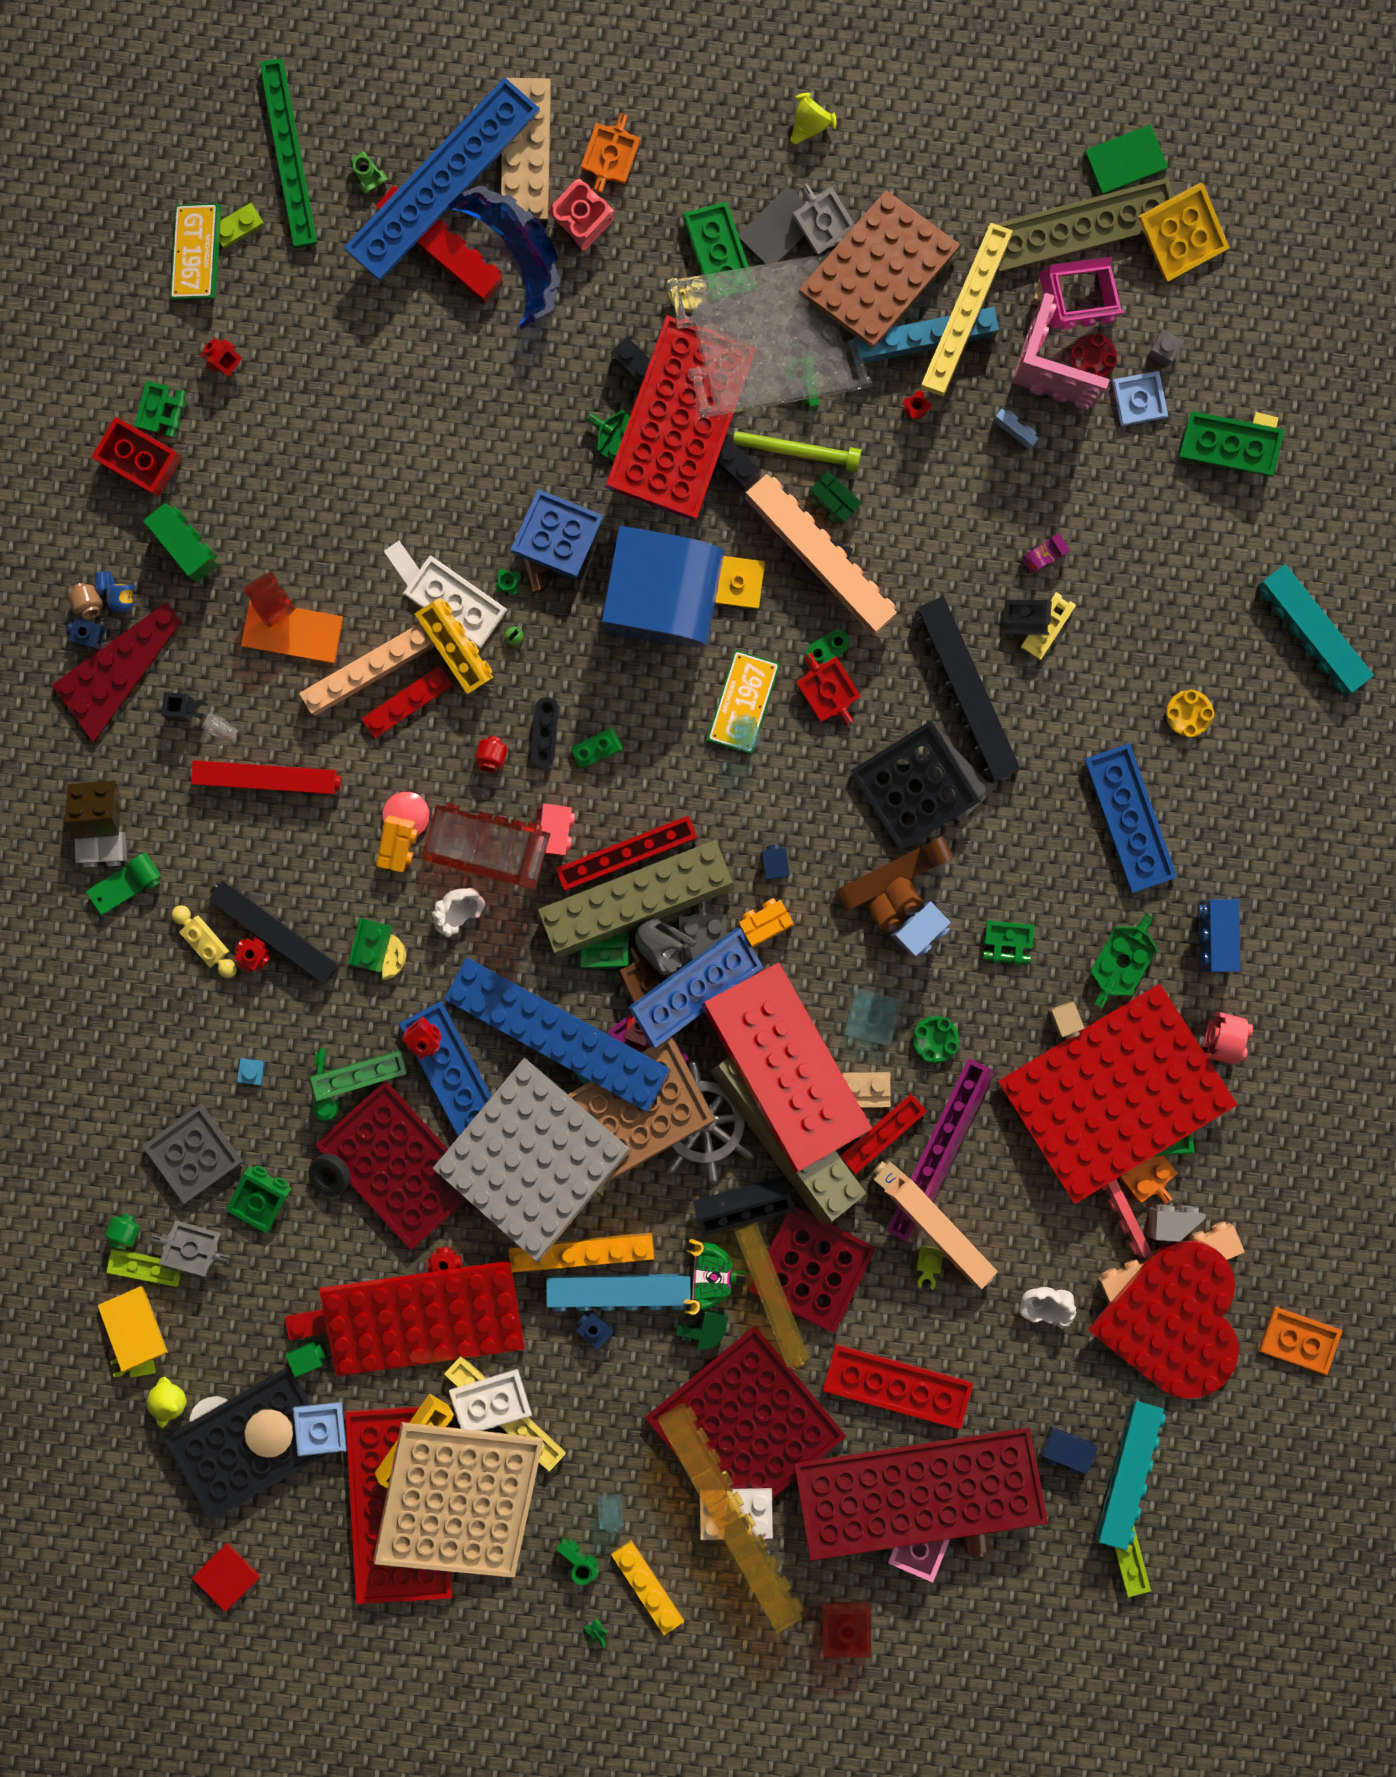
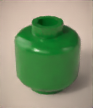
(122, 1231)

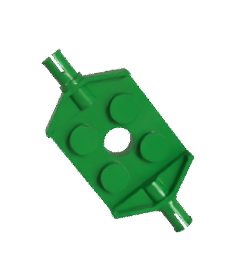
(610, 432)
(1140, 950)

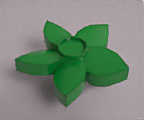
(596, 1632)

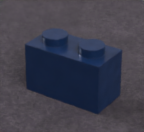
(1068, 1450)

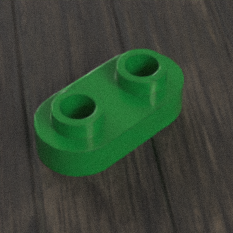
(827, 646)

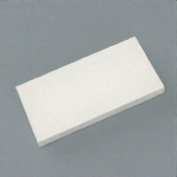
(469, 604)

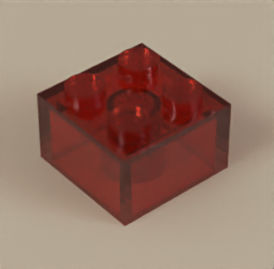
(846, 1629)

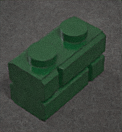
(834, 499)

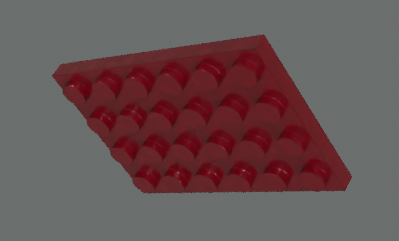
(393, 1163)

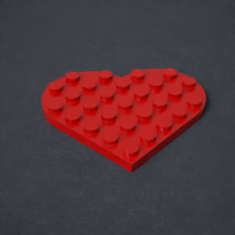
(1174, 1320)

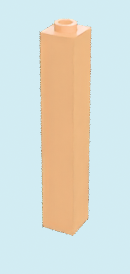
(941, 1231)

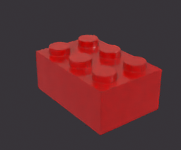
(136, 457)

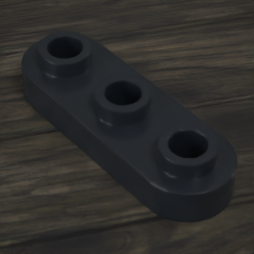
(544, 721)

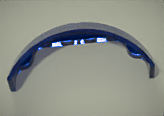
(525, 239)

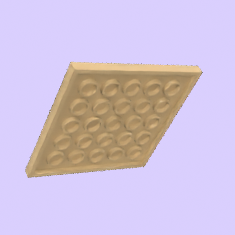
(457, 1500)

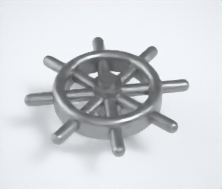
(731, 1142)

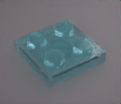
(873, 1017)

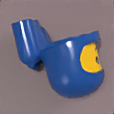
(117, 595)

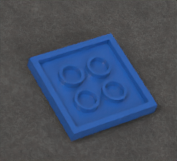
(557, 534)

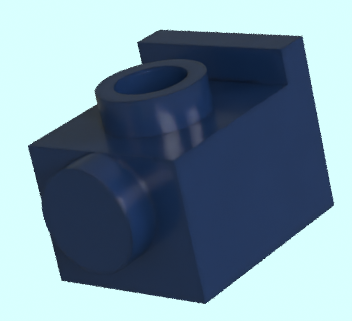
(94, 634)
(603, 1333)

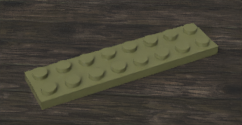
(1080, 225)

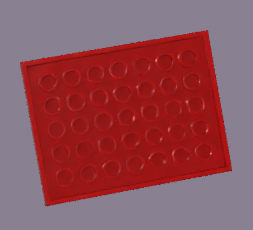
(1117, 1093)

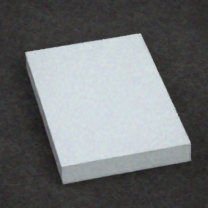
(490, 1402)

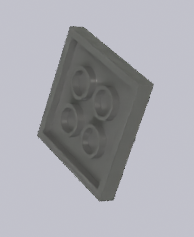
(192, 1153)

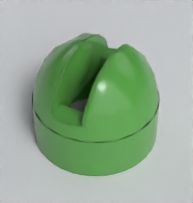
(518, 639)

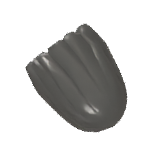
(661, 945)

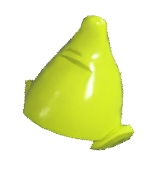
(810, 119)
(165, 1401)

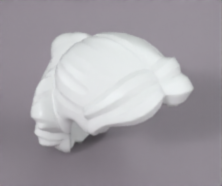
(456, 909)
(1048, 1306)

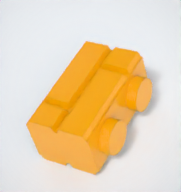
(396, 844)
(766, 922)

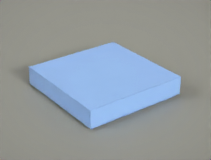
(1139, 398)
(319, 1429)

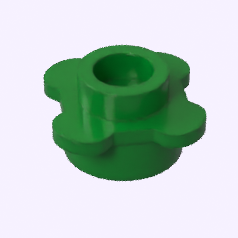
(512, 577)

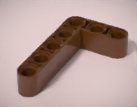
(907, 867)

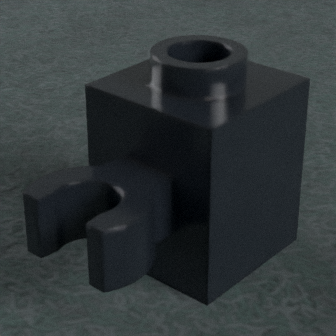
(181, 707)

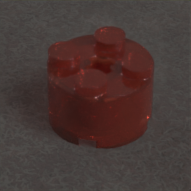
(269, 599)

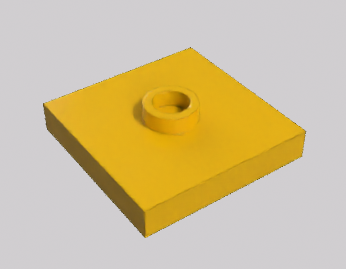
(740, 582)

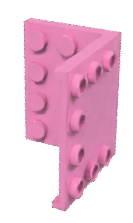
(1052, 377)

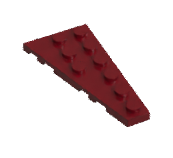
(110, 675)

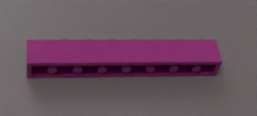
(945, 1141)

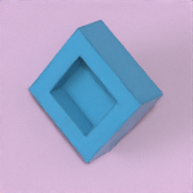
(251, 1071)

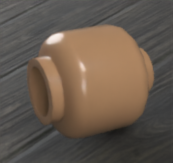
(85, 601)

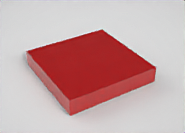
(226, 1577)

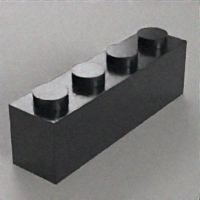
(743, 1206)

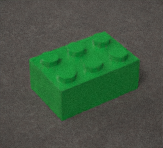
(182, 541)

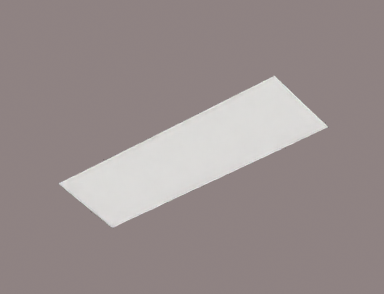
(402, 562)

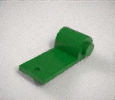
(124, 884)
(329, 1107)

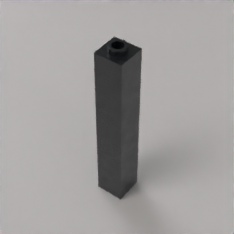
(273, 931)

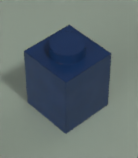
(775, 862)

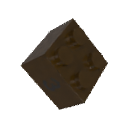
(93, 809)

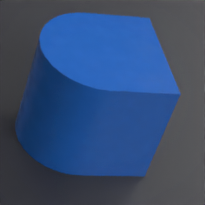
(662, 588)

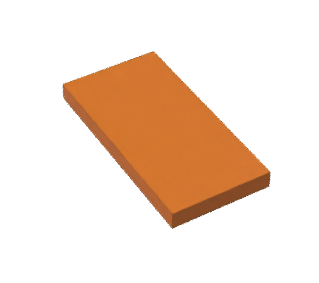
(299, 635)

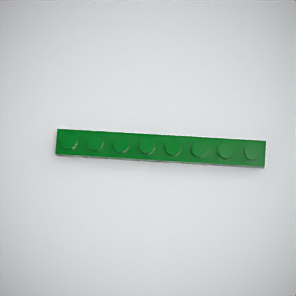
(288, 153)

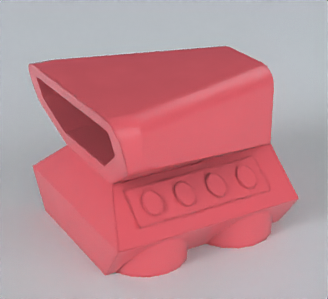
(582, 213)

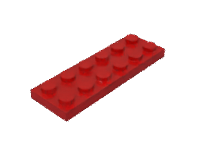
(897, 1386)

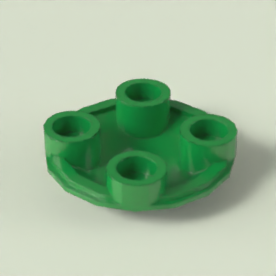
(935, 1039)

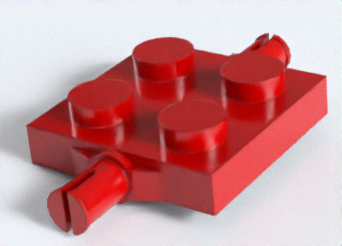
(828, 689)

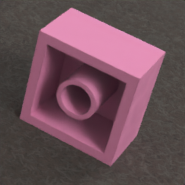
(919, 1559)

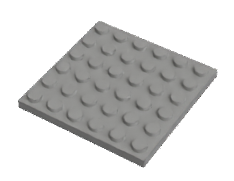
(531, 1159)

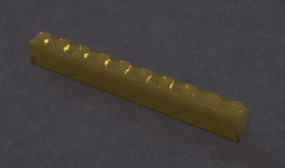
(730, 1517)

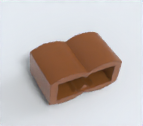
(895, 904)

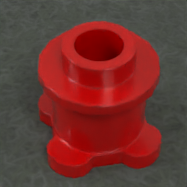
(917, 398)

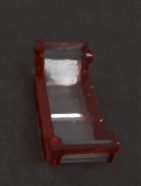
(486, 845)

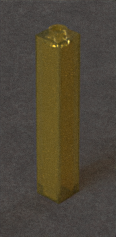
(772, 1295)

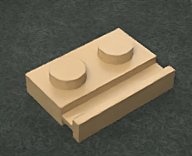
(870, 1088)

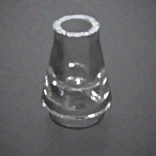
(218, 727)

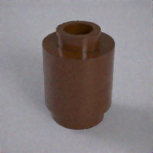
(976, 1545)

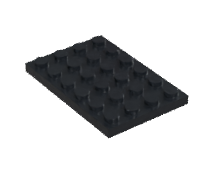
(215, 1449)

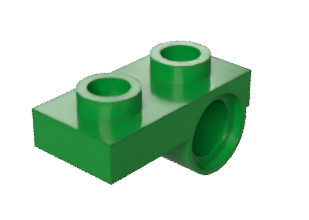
(597, 748)
(571, 1551)

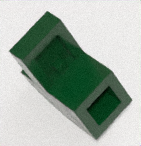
(710, 1332)

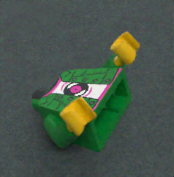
(711, 1276)

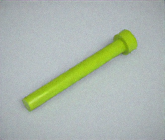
(848, 459)

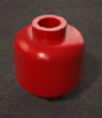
(490, 754)

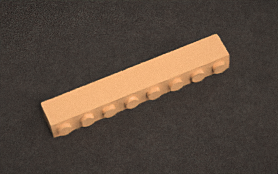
(820, 554)

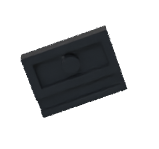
(1027, 617)

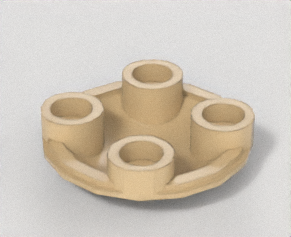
(268, 1433)

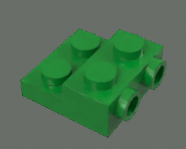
(259, 1198)

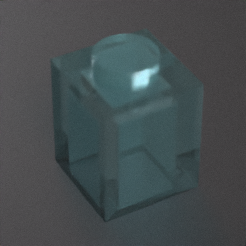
(746, 732)
(610, 1512)

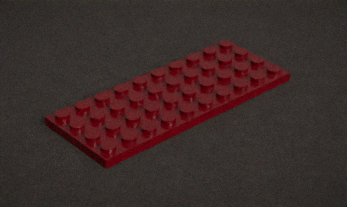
(920, 1494)

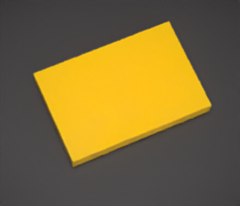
(132, 1329)

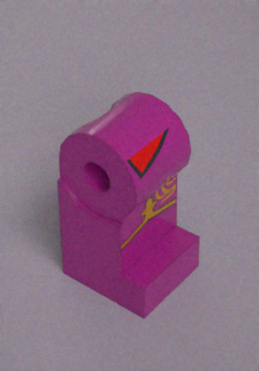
(1046, 553)

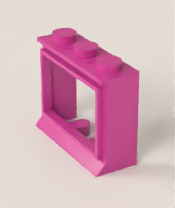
(1088, 317)

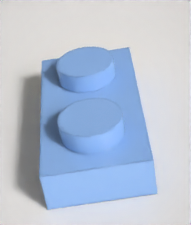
(1009, 423)

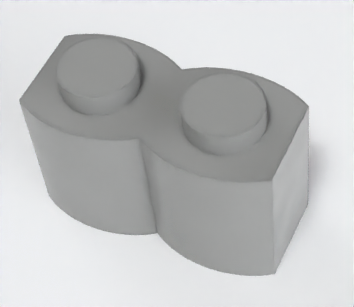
(101, 849)

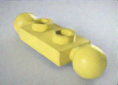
(204, 941)

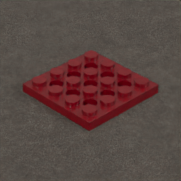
(850, 1273)

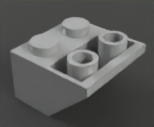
(1172, 1224)

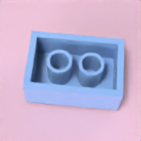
(921, 929)

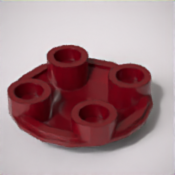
(1094, 355)

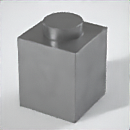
(1165, 348)

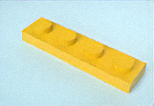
(647, 1587)

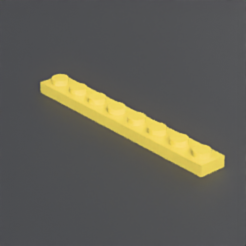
(966, 309)

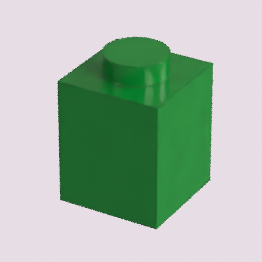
(305, 1358)

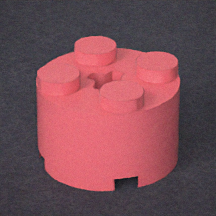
(1227, 1038)

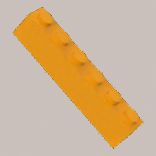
(586, 1252)

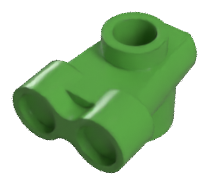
(371, 177)

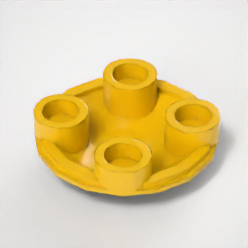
(1189, 713)

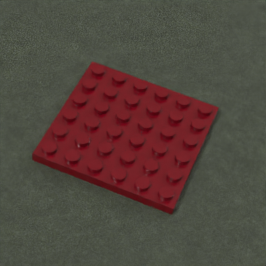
(754, 1414)

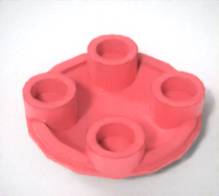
(410, 807)

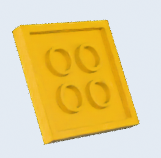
(1183, 232)

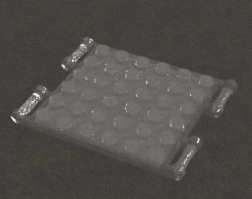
(763, 338)

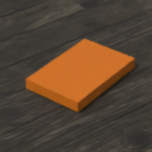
(1300, 1340)

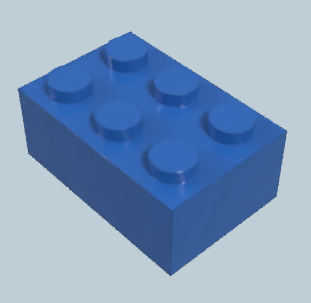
(1219, 935)

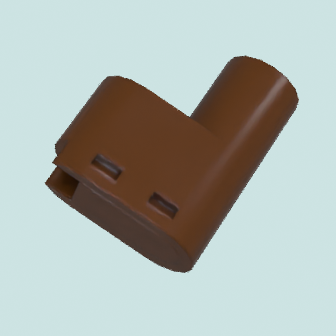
(534, 576)

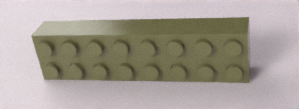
(635, 898)
(824, 1185)

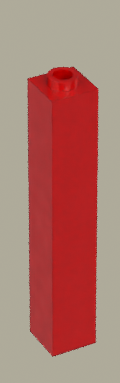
(265, 777)

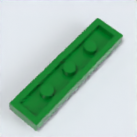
(357, 1075)

